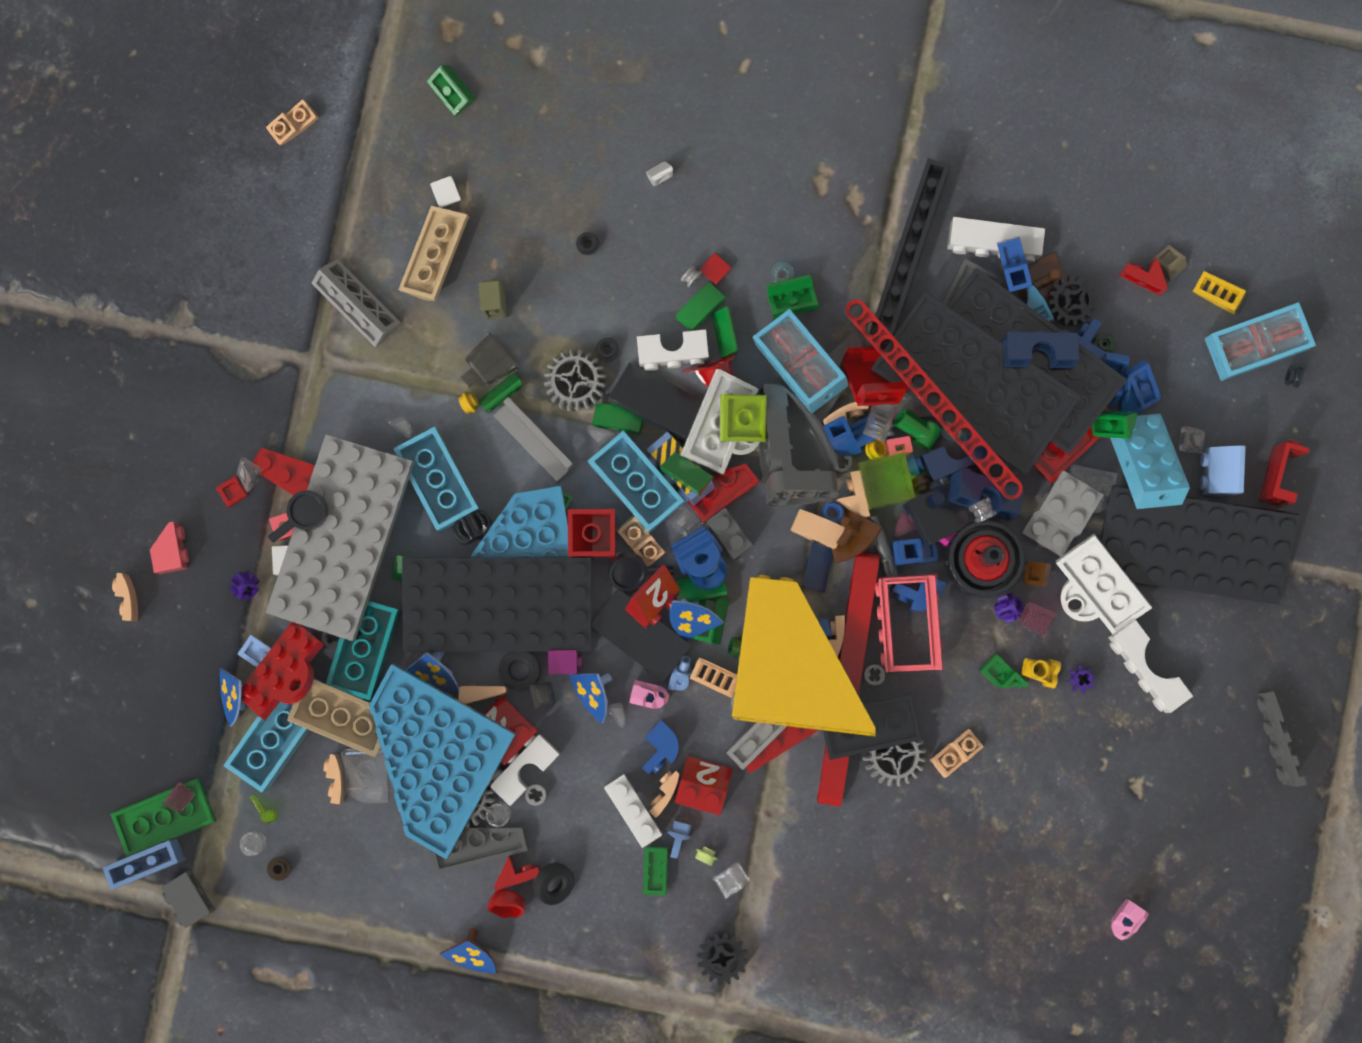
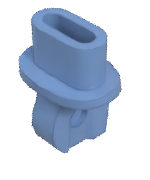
(680, 676)
(680, 832)

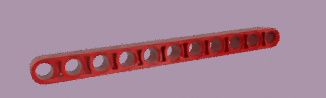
(929, 387)
(852, 660)

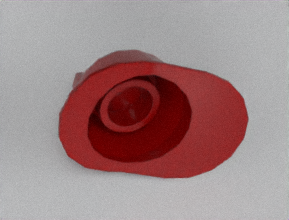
(706, 371)

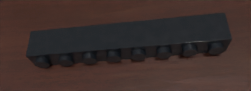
(911, 246)

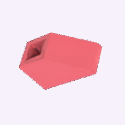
(168, 550)

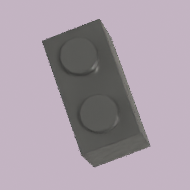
(729, 534)
(187, 899)

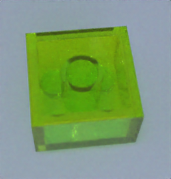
(886, 481)

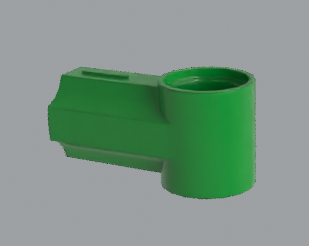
(922, 431)

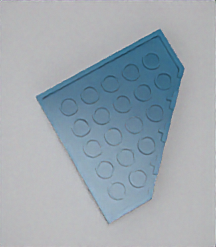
(529, 526)
(435, 756)

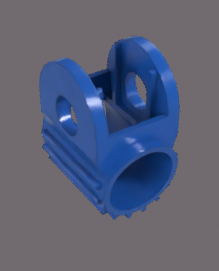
(700, 556)

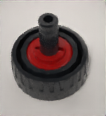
(984, 559)

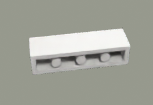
(982, 238)

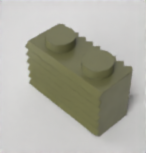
(492, 299)

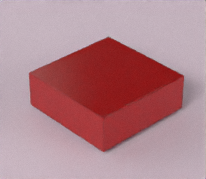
(715, 269)
(232, 491)

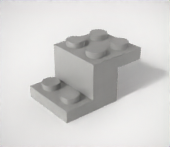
(1062, 513)

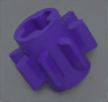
(244, 585)
(1009, 608)
(1074, 680)

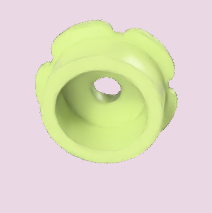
(706, 855)

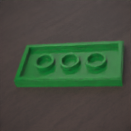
(153, 823)

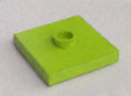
(743, 417)

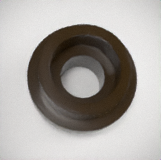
(921, 484)
(286, 868)

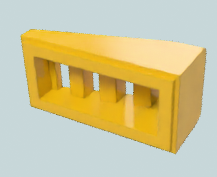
(1215, 299)

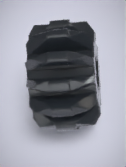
(472, 527)

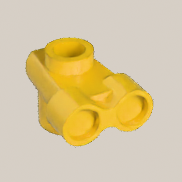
(1045, 671)

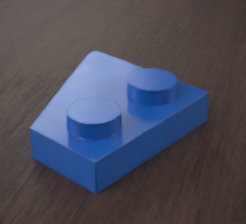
(1140, 388)

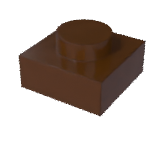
(1037, 574)

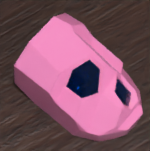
(648, 695)
(1127, 920)

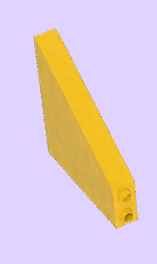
(790, 667)

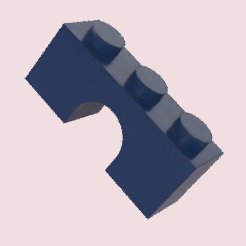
(1059, 346)
(940, 465)
(968, 486)

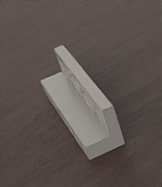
(351, 303)
(533, 440)
(753, 743)

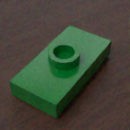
(655, 870)

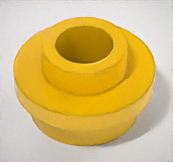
(468, 402)
(875, 449)

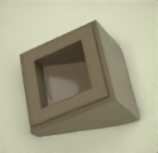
(1171, 262)

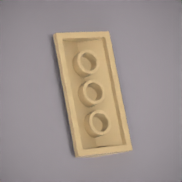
(433, 253)
(337, 717)

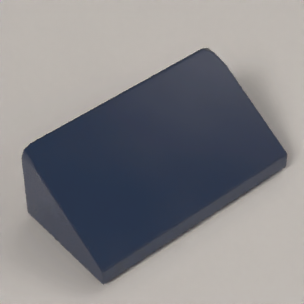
(817, 567)

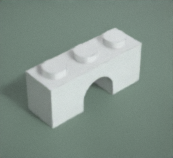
(692, 351)
(508, 783)
(633, 810)

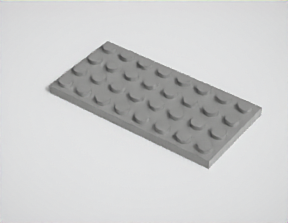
(334, 567)

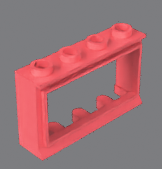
(934, 622)

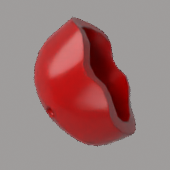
(506, 904)

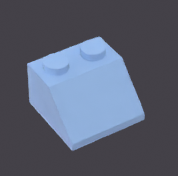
(1222, 471)

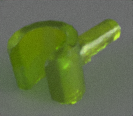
(265, 815)

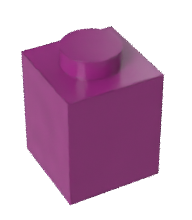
(564, 662)

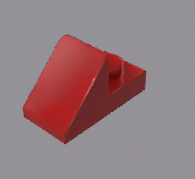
(1151, 279)
(510, 876)

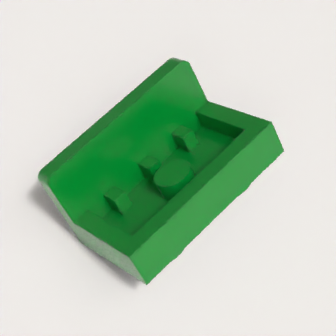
(792, 294)

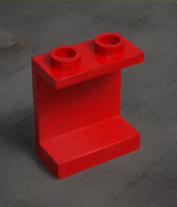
(867, 385)
(1270, 489)

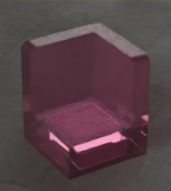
(1036, 618)

